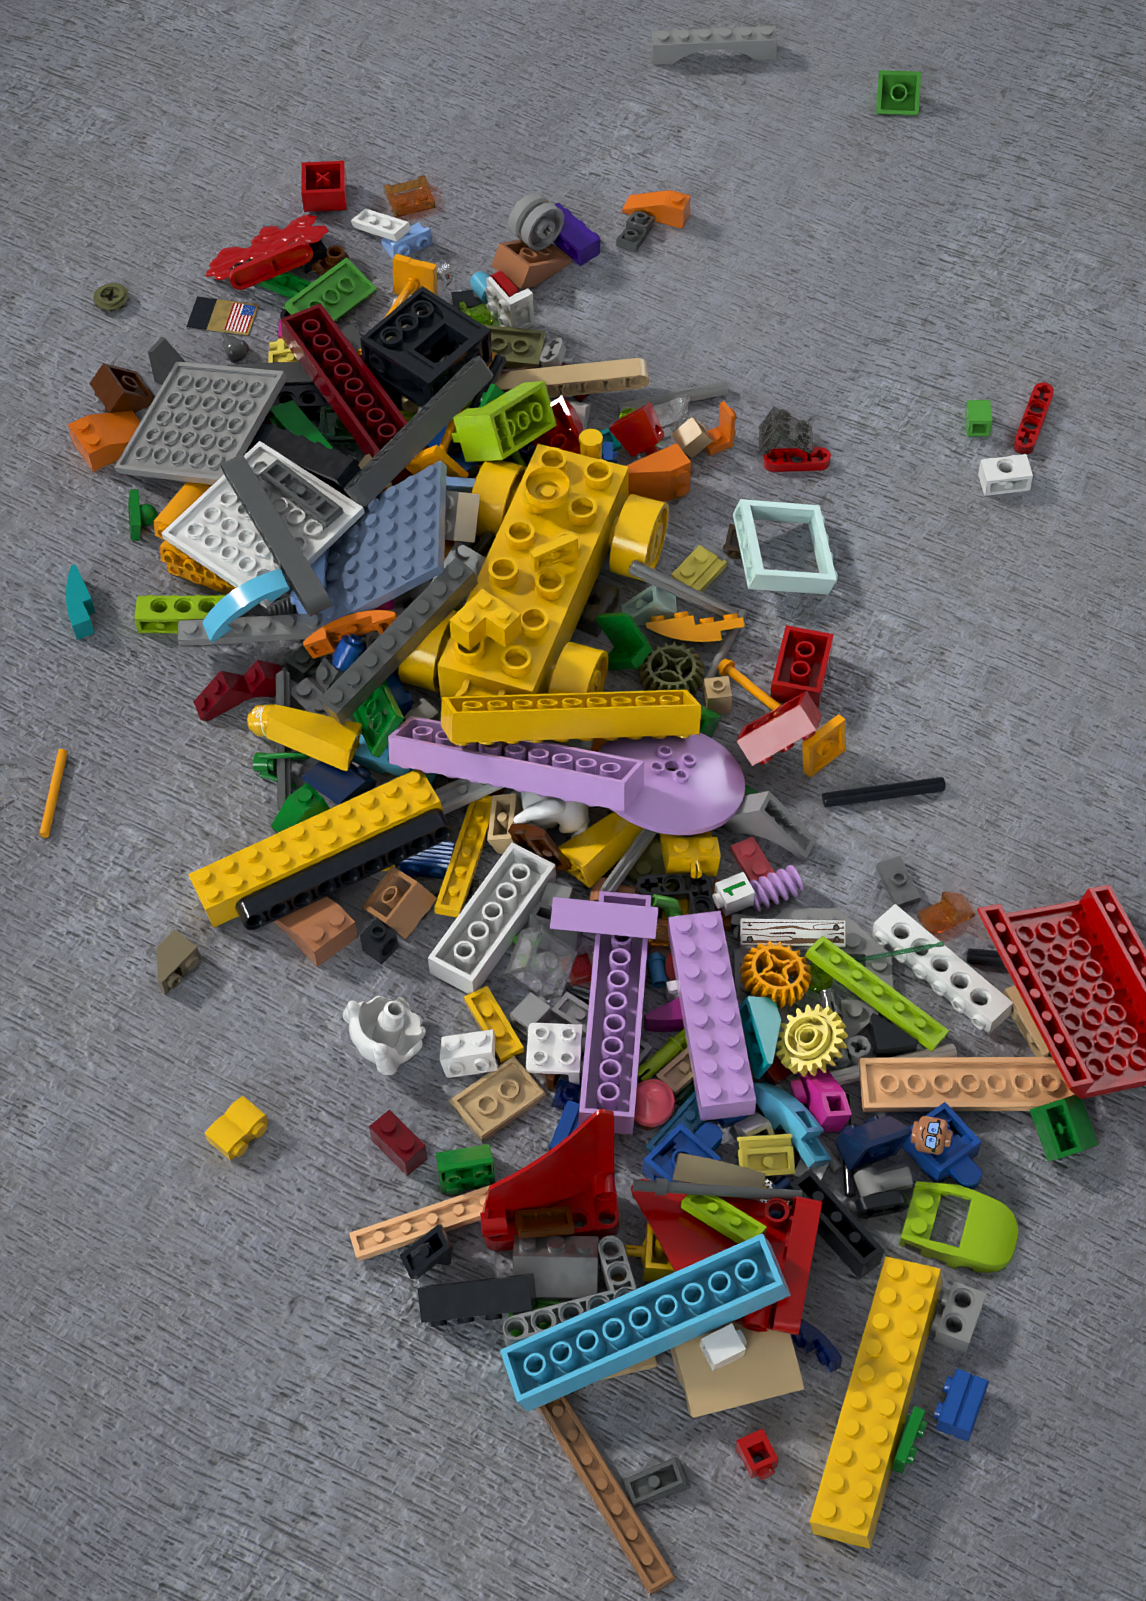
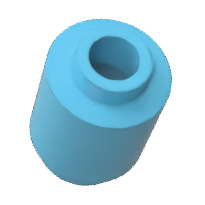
(478, 285)

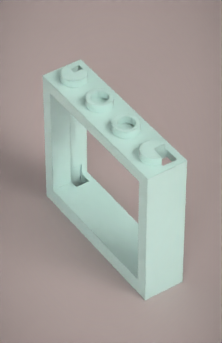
(779, 580)

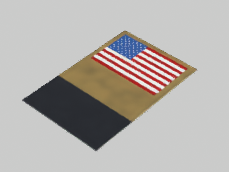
(222, 316)

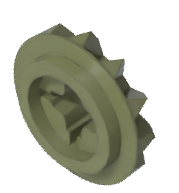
(105, 292)

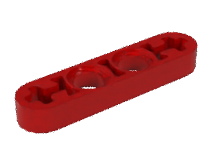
(1033, 418)

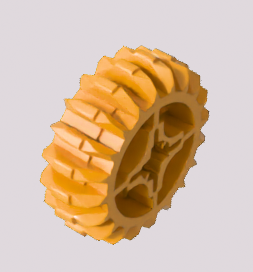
(777, 966)

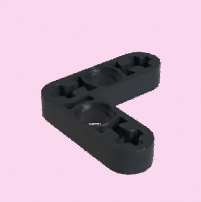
(686, 891)

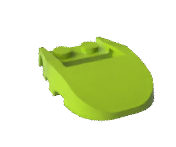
(987, 1236)

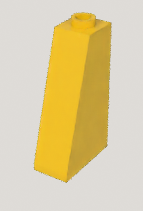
(314, 735)
(599, 847)

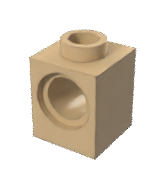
(718, 694)

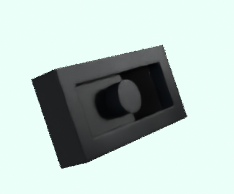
(427, 1252)

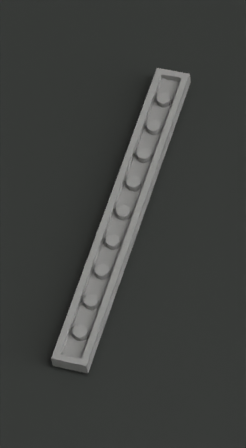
(256, 629)

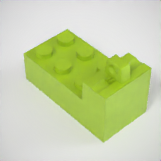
(504, 423)

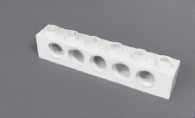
(956, 972)

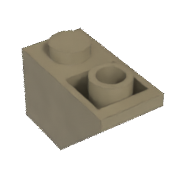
(174, 960)

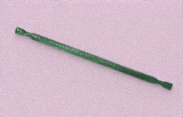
(898, 952)

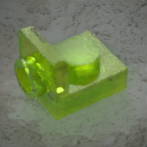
(479, 313)

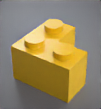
(484, 617)

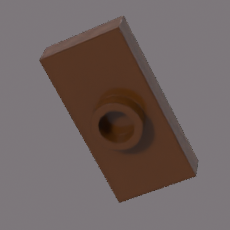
(544, 1222)

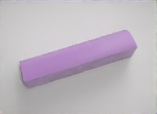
(604, 918)

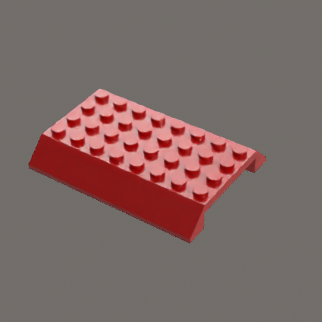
(1082, 985)

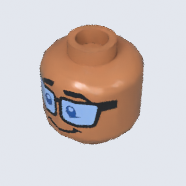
(931, 1135)

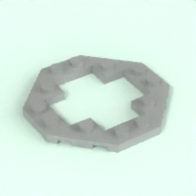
(857, 944)

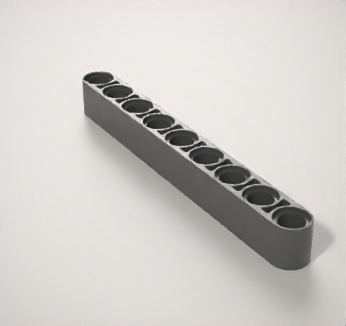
(418, 432)
(276, 535)

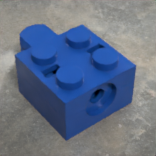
(681, 1140)
(956, 1159)

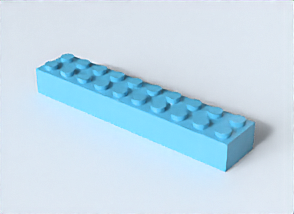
(644, 1322)

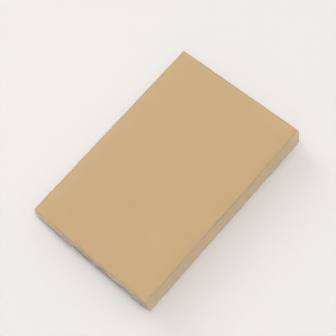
(497, 1099)

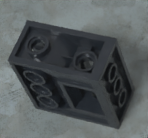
(411, 355)

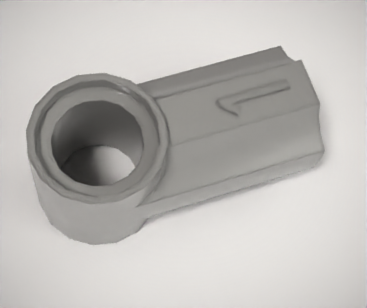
(875, 1181)

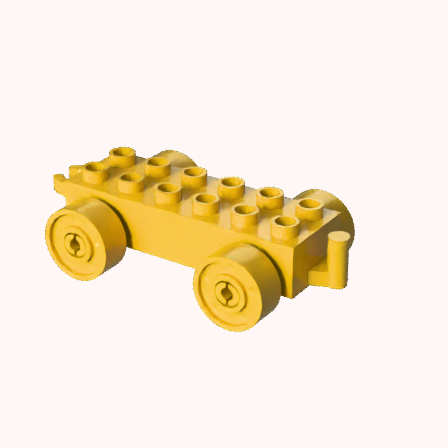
(553, 598)

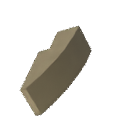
(714, 1172)

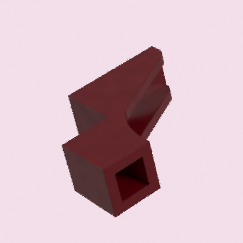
(233, 689)

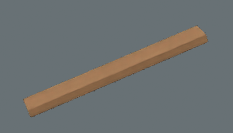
(607, 1495)

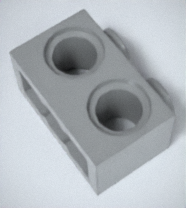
(963, 1318)

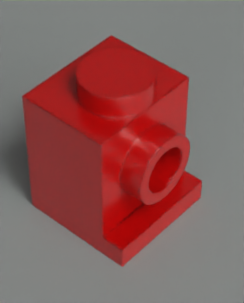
(757, 1445)

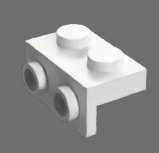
(468, 1053)

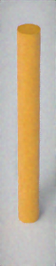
(53, 793)

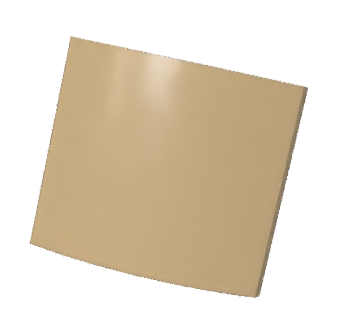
(762, 1373)

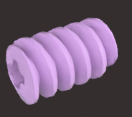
(775, 886)

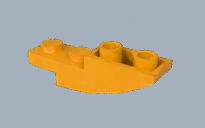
(684, 626)

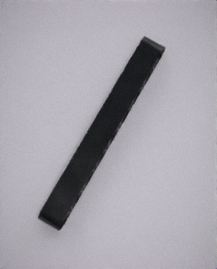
(343, 869)

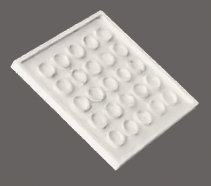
(225, 539)

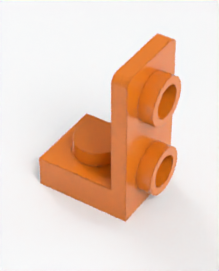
(723, 434)

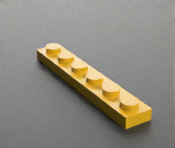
(464, 858)

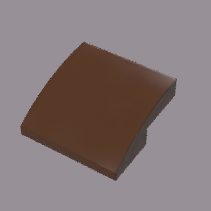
(540, 843)

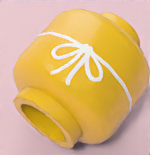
(256, 719)

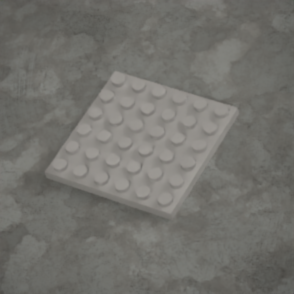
(200, 421)

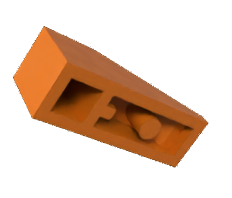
(666, 206)

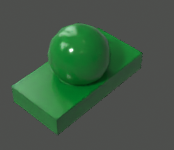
(139, 514)

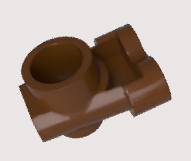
(335, 255)

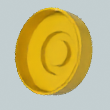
(547, 487)

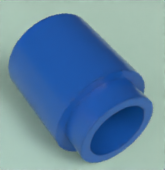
(347, 651)

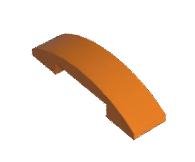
(359, 623)

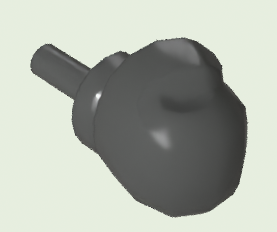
(234, 347)

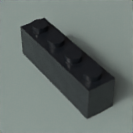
(840, 1227)
(477, 1298)

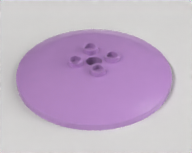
(694, 797)

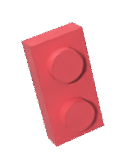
(751, 859)

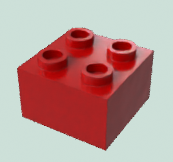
(324, 186)

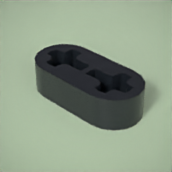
(881, 1204)

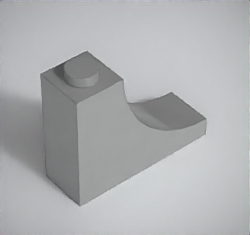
(768, 818)

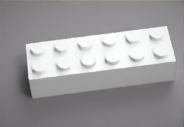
(491, 919)

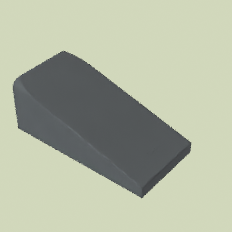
(657, 1482)

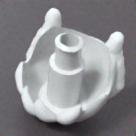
(551, 811)
(385, 1031)

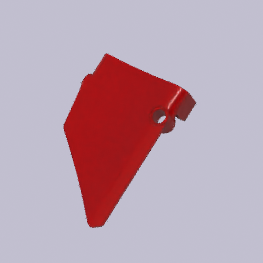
(570, 1174)
(791, 1237)

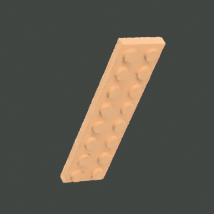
(959, 1082)

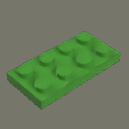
(337, 290)

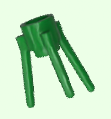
(267, 762)

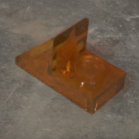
(945, 914)

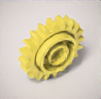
(827, 1034)

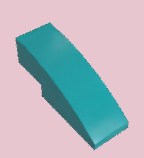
(79, 604)

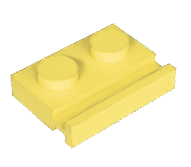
(699, 569)
(767, 1154)

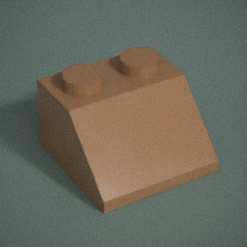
(399, 902)

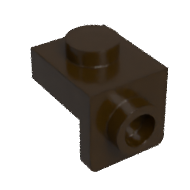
(731, 545)

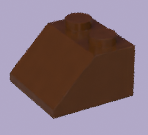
(121, 389)

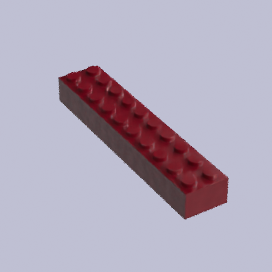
(344, 380)

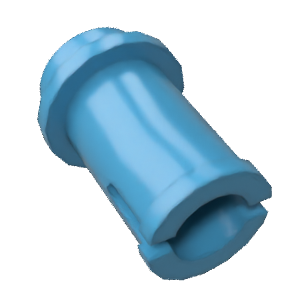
(656, 966)

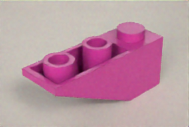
(826, 1100)

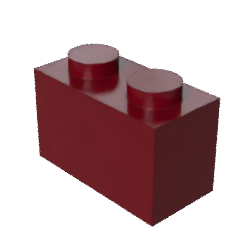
(398, 1142)

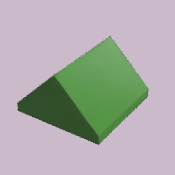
(898, 92)

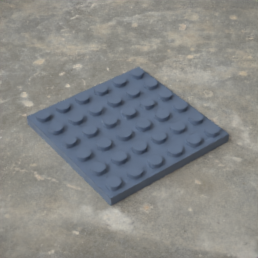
(389, 546)

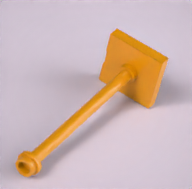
(409, 277)
(436, 453)
(819, 749)

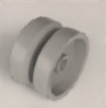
(536, 221)

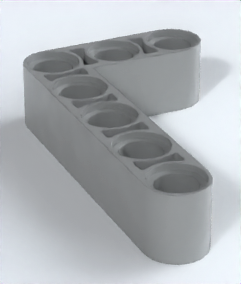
(555, 1314)

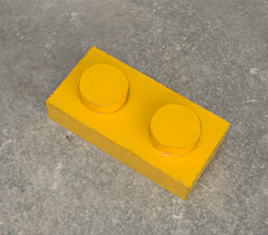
(553, 552)

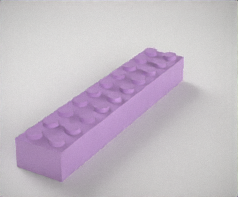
(523, 766)
(614, 1022)

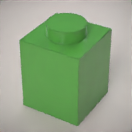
(978, 418)

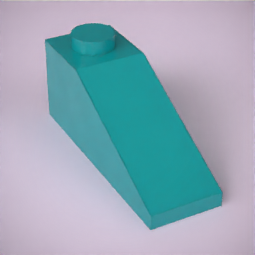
(761, 1029)

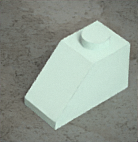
(650, 603)

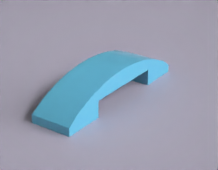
(242, 599)

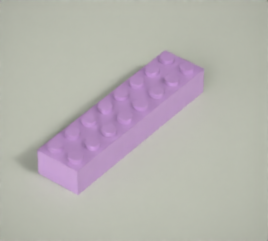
(711, 1016)

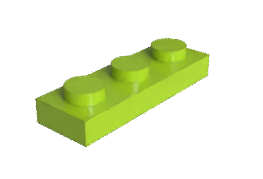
(723, 1217)

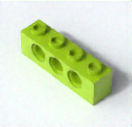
(162, 613)

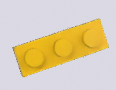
(490, 1016)

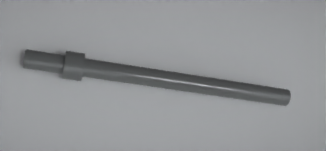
(662, 1187)

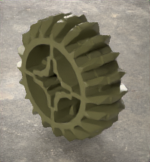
(674, 664)

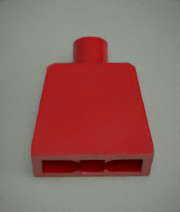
(639, 431)

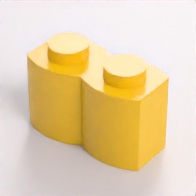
(237, 1128)

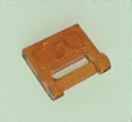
(411, 201)

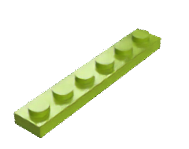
(877, 993)

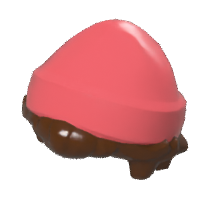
(654, 1104)

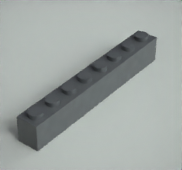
(398, 641)

